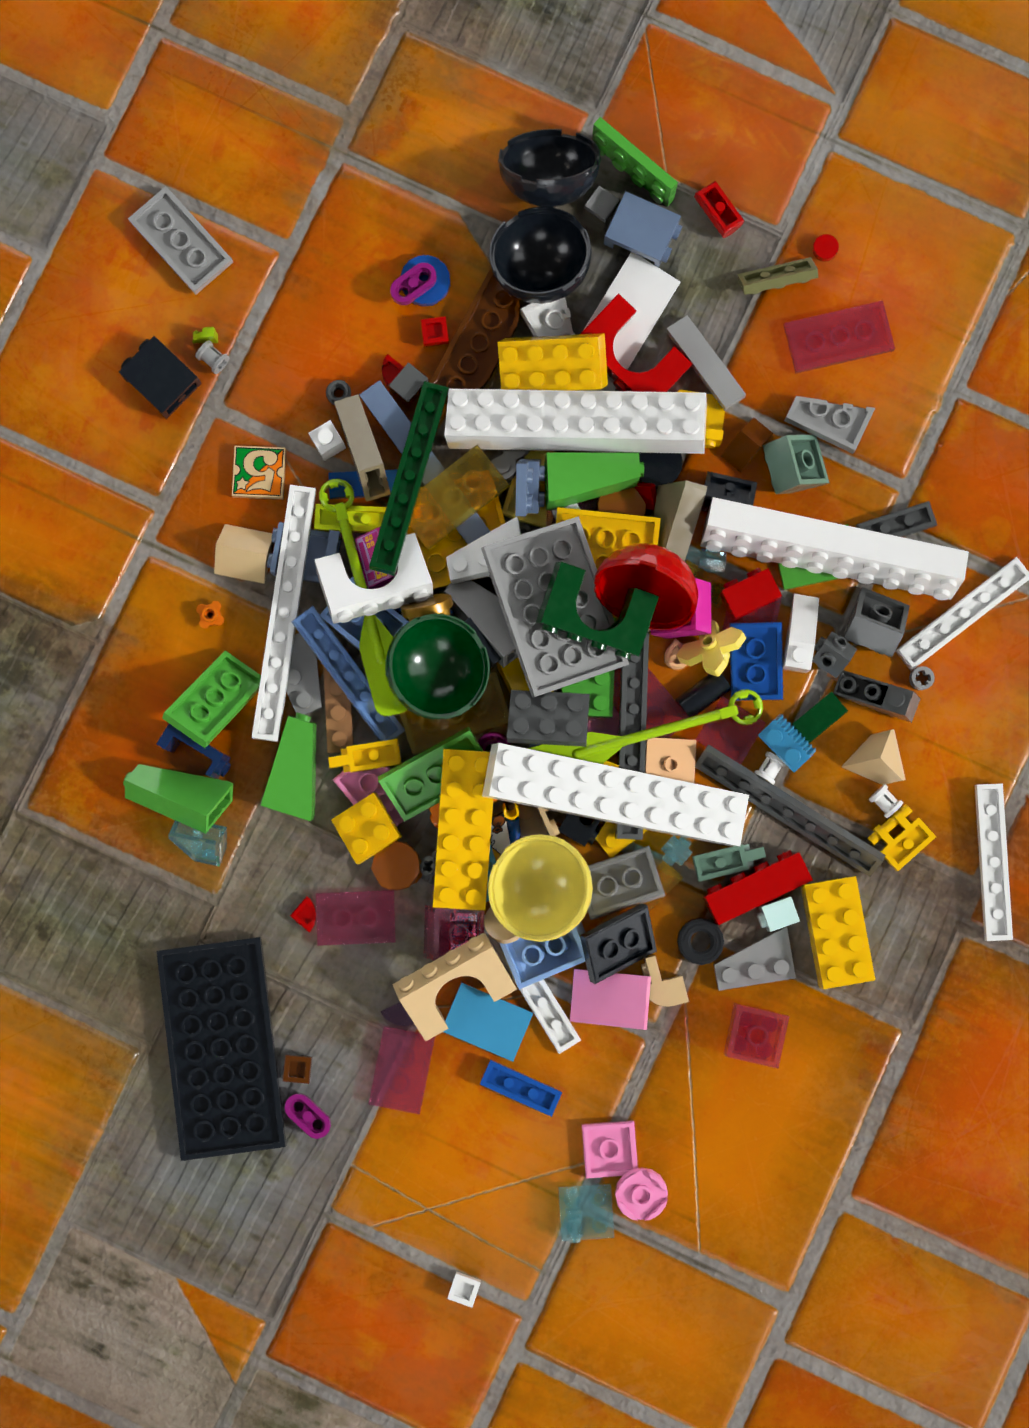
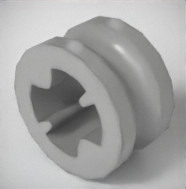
(926, 672)

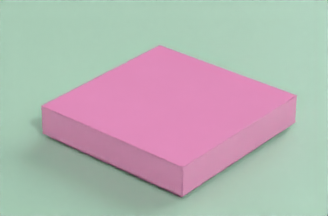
(609, 1148)

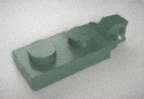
(726, 861)

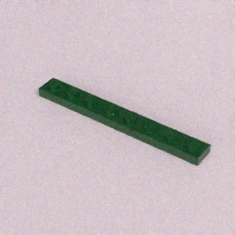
(408, 478)

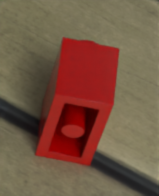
(750, 594)

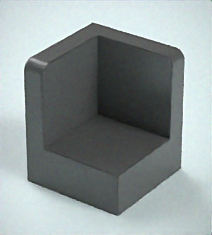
(408, 382)

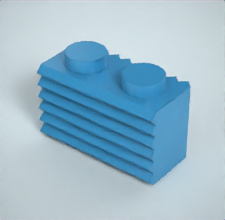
(787, 743)

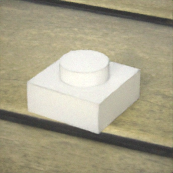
(464, 1289)

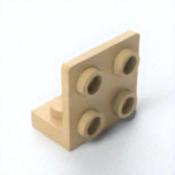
(535, 821)

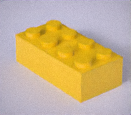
(553, 362)
(837, 932)

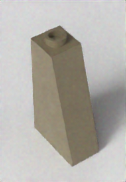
(362, 447)
(679, 509)

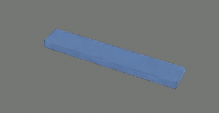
(345, 673)

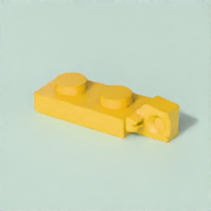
(367, 756)

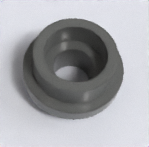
(337, 385)

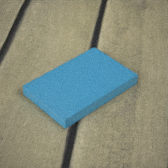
(487, 1023)

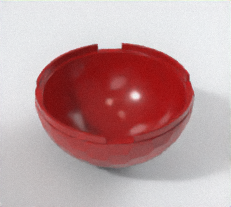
(653, 571)

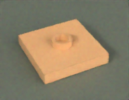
(671, 758)

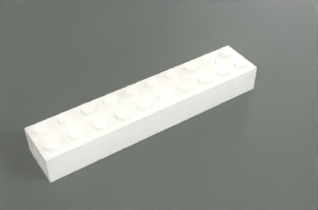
(576, 420)
(834, 549)
(615, 795)

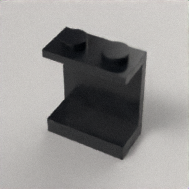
(159, 376)

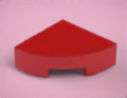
(390, 369)
(648, 493)
(305, 914)

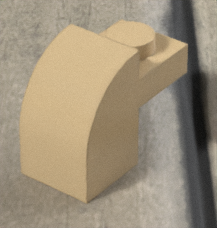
(666, 991)

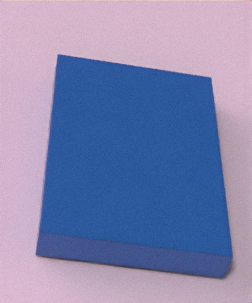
(758, 661)

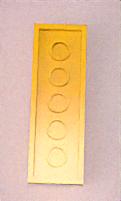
(463, 832)

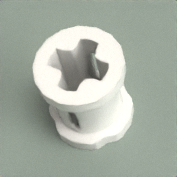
(770, 767)
(886, 801)

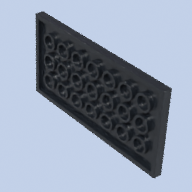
(221, 1049)

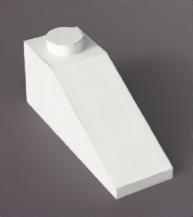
(801, 634)

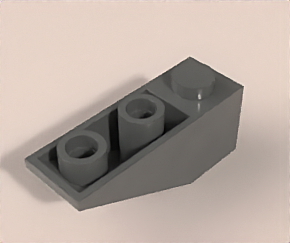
(877, 695)

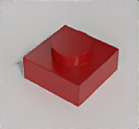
(434, 331)

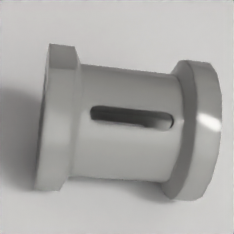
(212, 357)

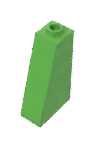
(586, 476)
(293, 773)
(179, 795)

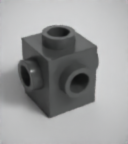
(833, 654)

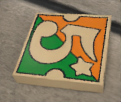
(259, 472)

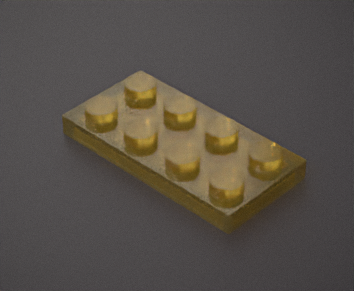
(455, 496)

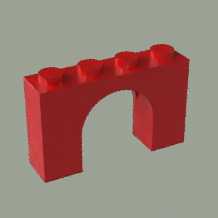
(657, 379)

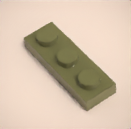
(778, 276)

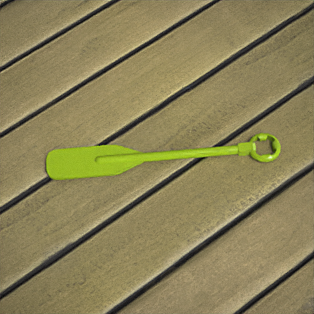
(374, 636)
(603, 746)

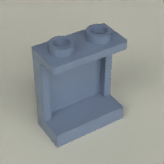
(643, 228)
(320, 545)

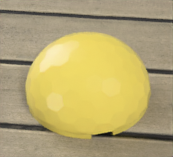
(540, 888)

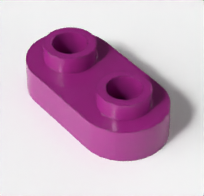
(411, 282)
(307, 1116)

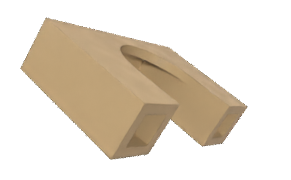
(474, 959)

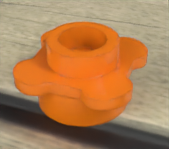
(216, 619)

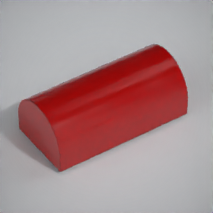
(719, 209)

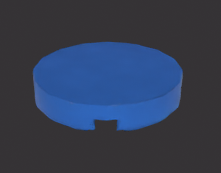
(442, 283)

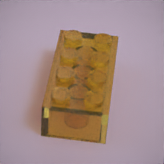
(486, 715)

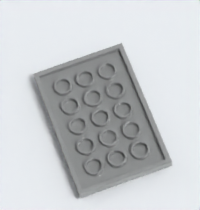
(520, 576)

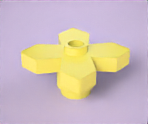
(712, 649)

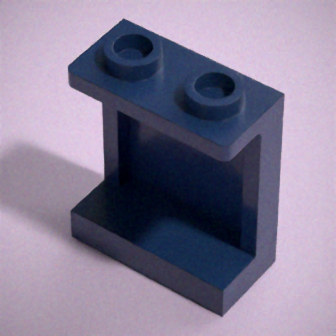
(172, 738)

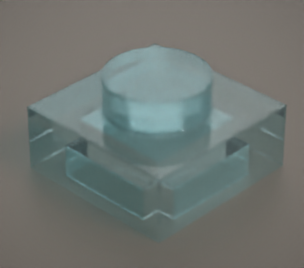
(712, 561)

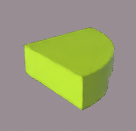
(207, 333)

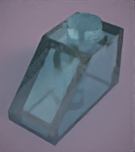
(200, 847)

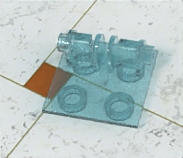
(586, 1212)

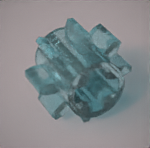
(676, 850)

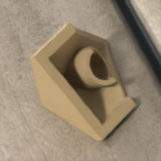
(878, 759)

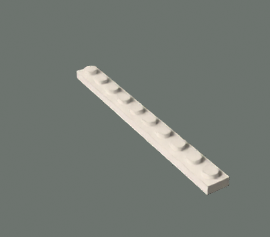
(283, 611)

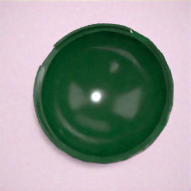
(437, 666)

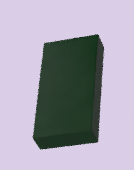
(820, 717)

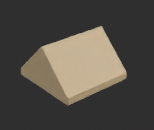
(243, 553)

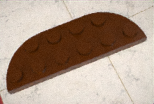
(474, 348)

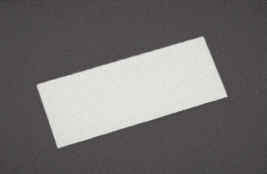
(646, 290)

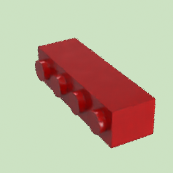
(758, 887)

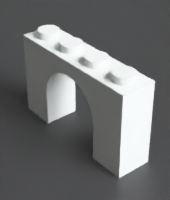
(349, 601)

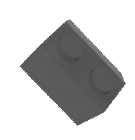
(877, 622)

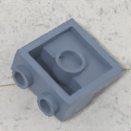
(528, 493)

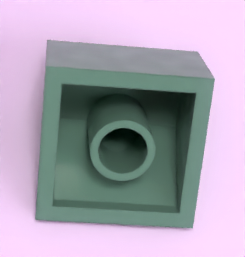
(795, 463)

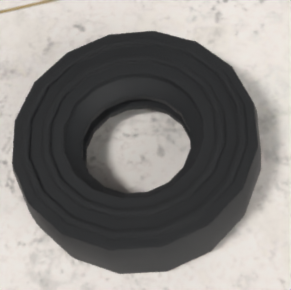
(687, 950)

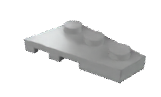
(757, 964)

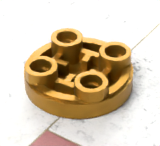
(435, 605)

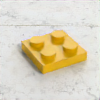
(366, 828)

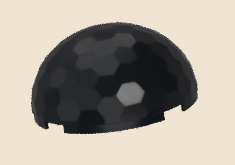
(549, 167)
(540, 255)

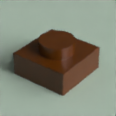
(297, 1069)

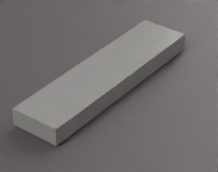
(706, 362)

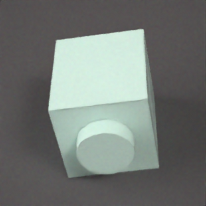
(777, 914)

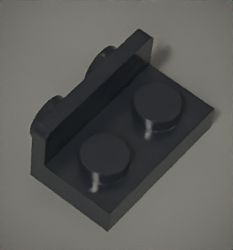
(729, 489)

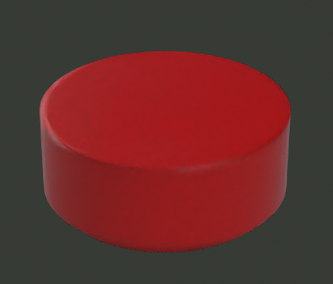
(825, 247)

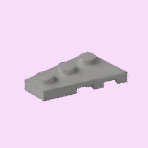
(834, 423)
(303, 678)

